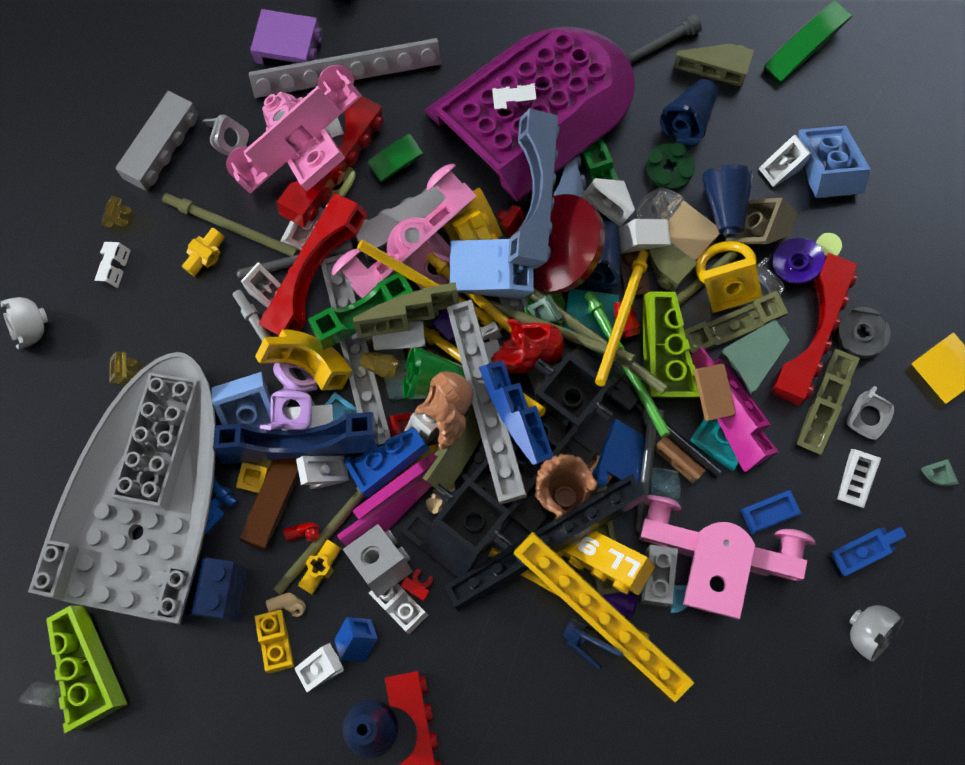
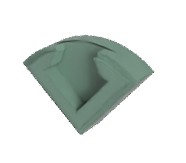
(545, 309)
(941, 473)

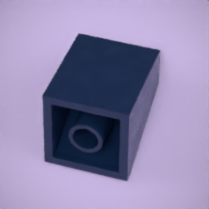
(216, 590)

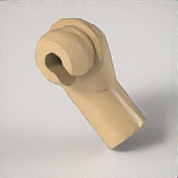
(288, 602)

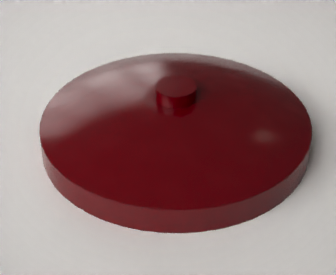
(574, 245)

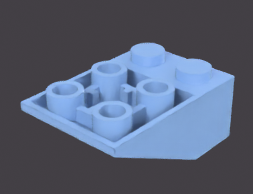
(484, 269)

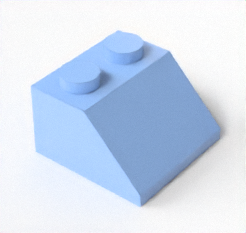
(243, 401)

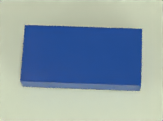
(771, 512)

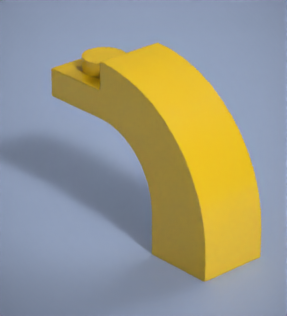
(304, 350)

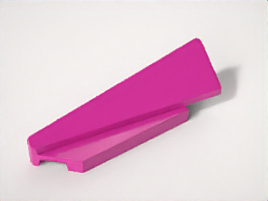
(744, 427)
(390, 502)

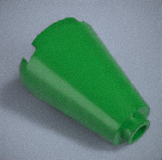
(421, 368)

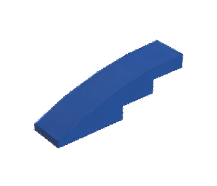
(520, 420)

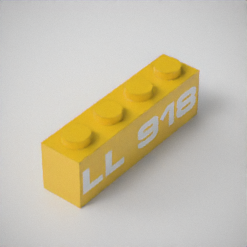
(609, 561)

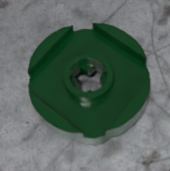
(676, 155)

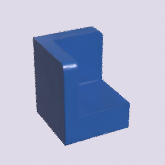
(355, 639)

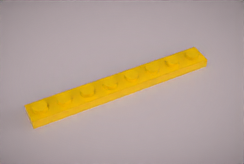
(603, 617)

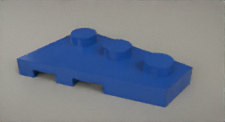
(378, 467)

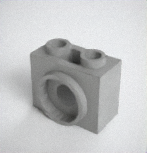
(379, 559)
(660, 585)

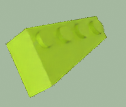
(83, 670)

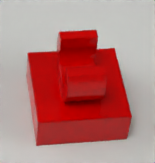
(511, 220)
(416, 588)

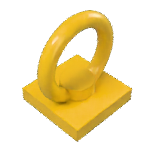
(730, 283)

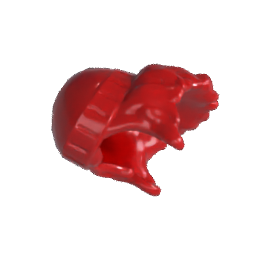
(528, 345)

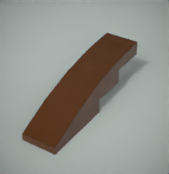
(270, 503)

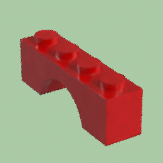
(407, 693)

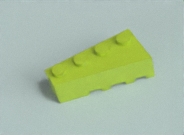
(666, 346)

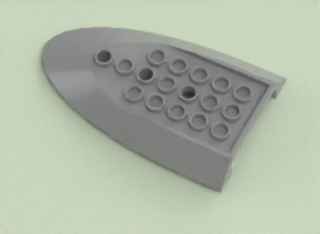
(90, 542)

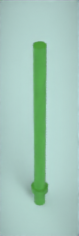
(596, 309)

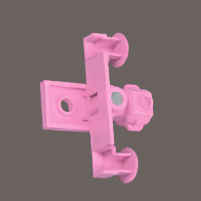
(297, 133)

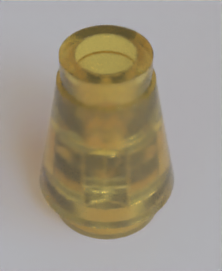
(379, 363)

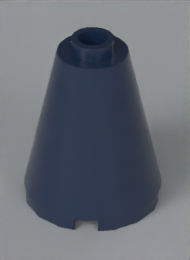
(690, 113)
(729, 197)
(608, 270)
(381, 728)

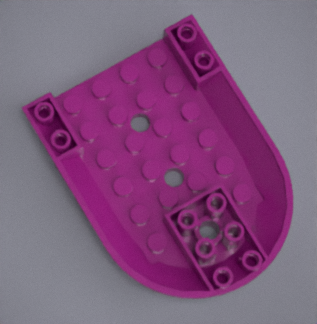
(587, 90)

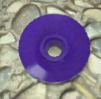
(798, 251)

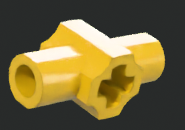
(203, 252)
(327, 554)

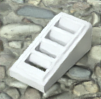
(873, 463)

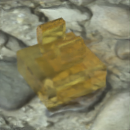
(112, 212)
(118, 367)

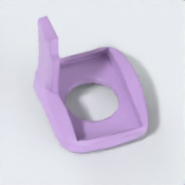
(282, 373)
(278, 417)

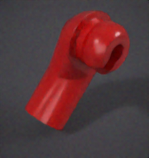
(310, 530)

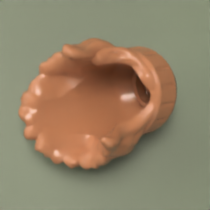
(448, 403)
(564, 483)

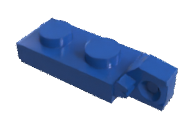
(866, 550)

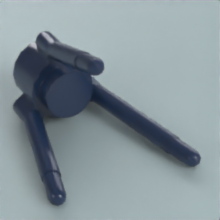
(577, 632)

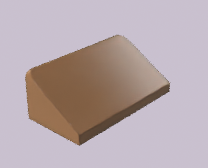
(714, 392)
(679, 459)

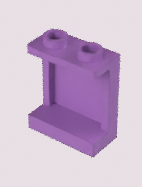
(285, 37)

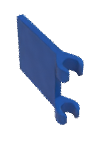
(620, 455)

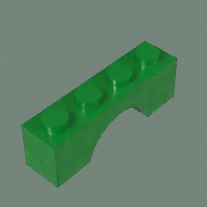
(337, 323)

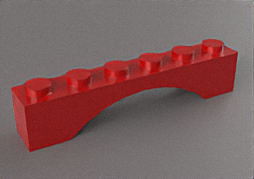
(361, 122)
(336, 225)
(831, 285)

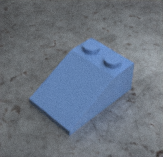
(835, 162)

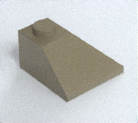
(766, 221)

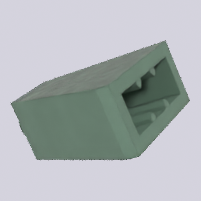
(755, 354)

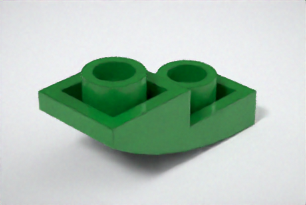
(395, 157)

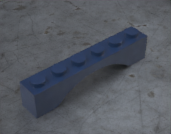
(250, 444)

